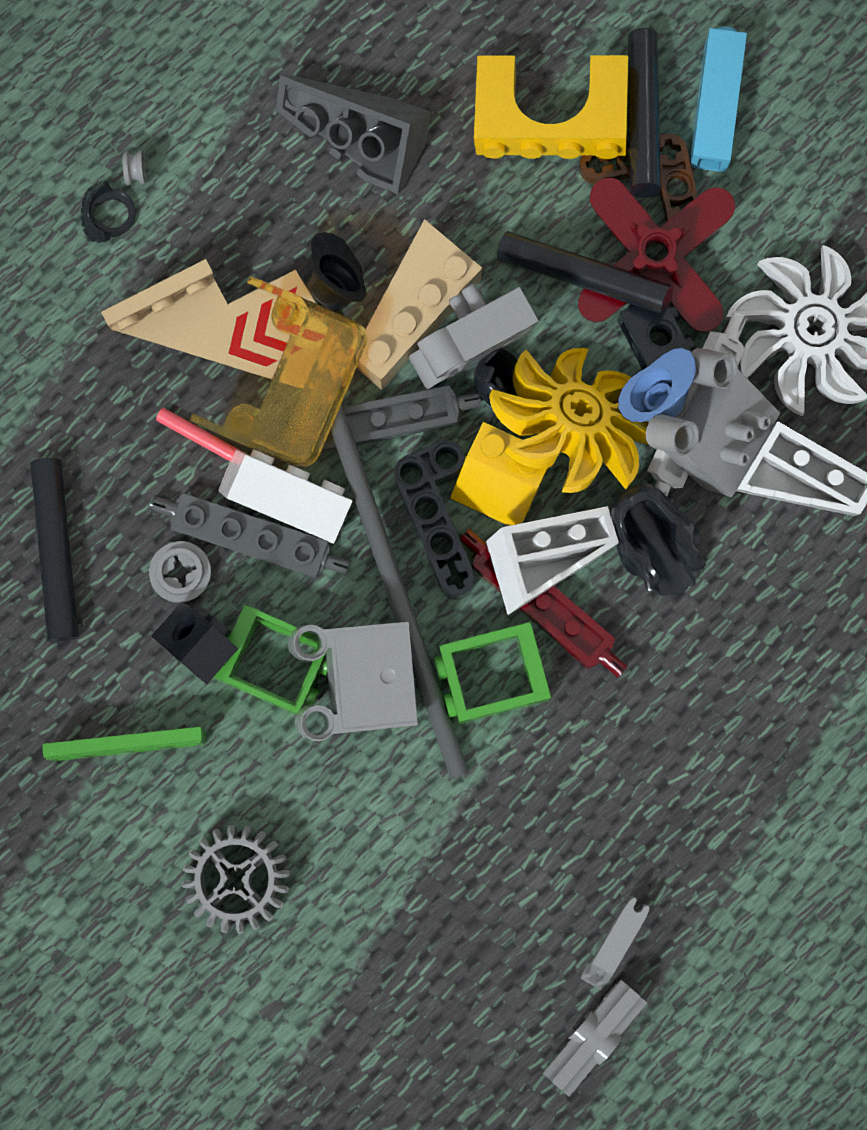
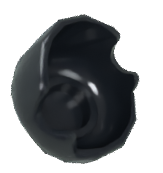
(495, 373)

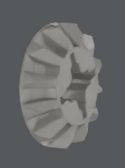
(164, 563)

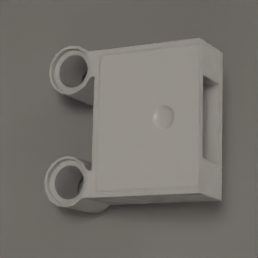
(474, 335)
(719, 429)
(366, 678)

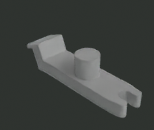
(615, 944)

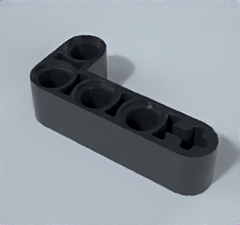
(440, 524)

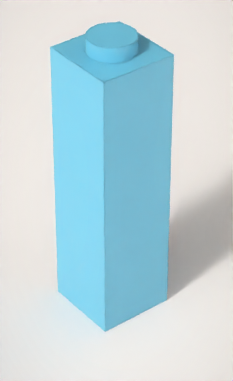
(717, 99)

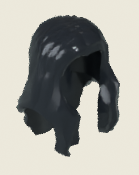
(656, 540)

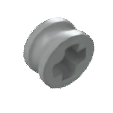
(134, 167)

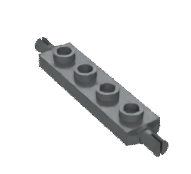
(404, 415)
(250, 535)

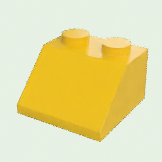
(494, 481)

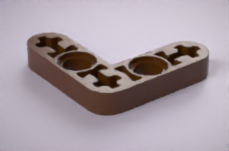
(670, 169)

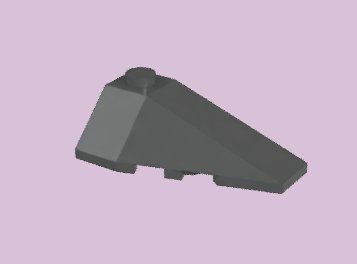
(369, 128)

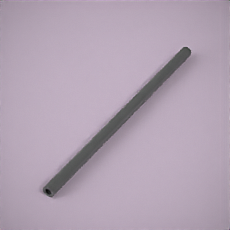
(397, 594)

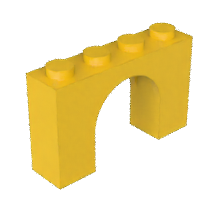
(594, 131)

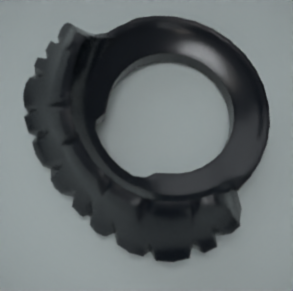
(96, 196)

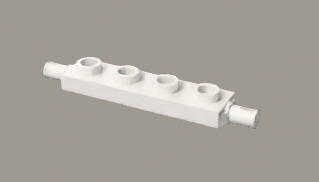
(662, 467)

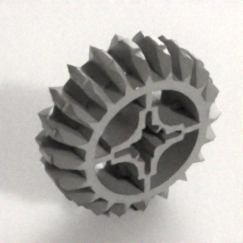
(213, 853)

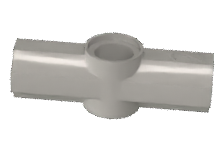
(594, 1038)

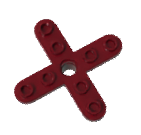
(678, 235)

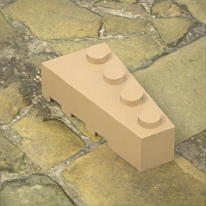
(415, 302)

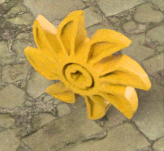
(570, 420)

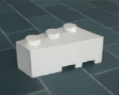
(804, 474)
(285, 494)
(547, 551)

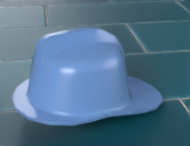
(659, 387)

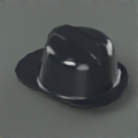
(335, 273)

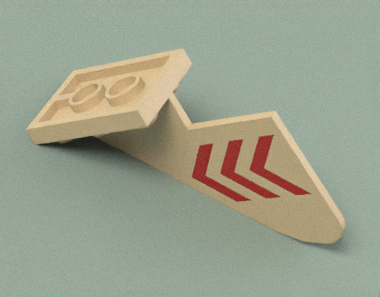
(194, 318)

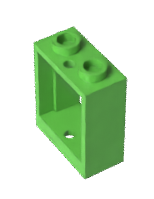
(241, 638)
(531, 662)

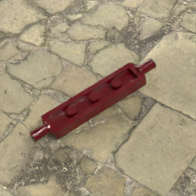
(555, 616)

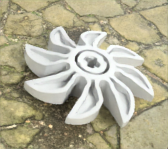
(793, 337)

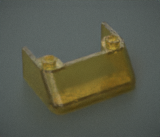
(305, 385)

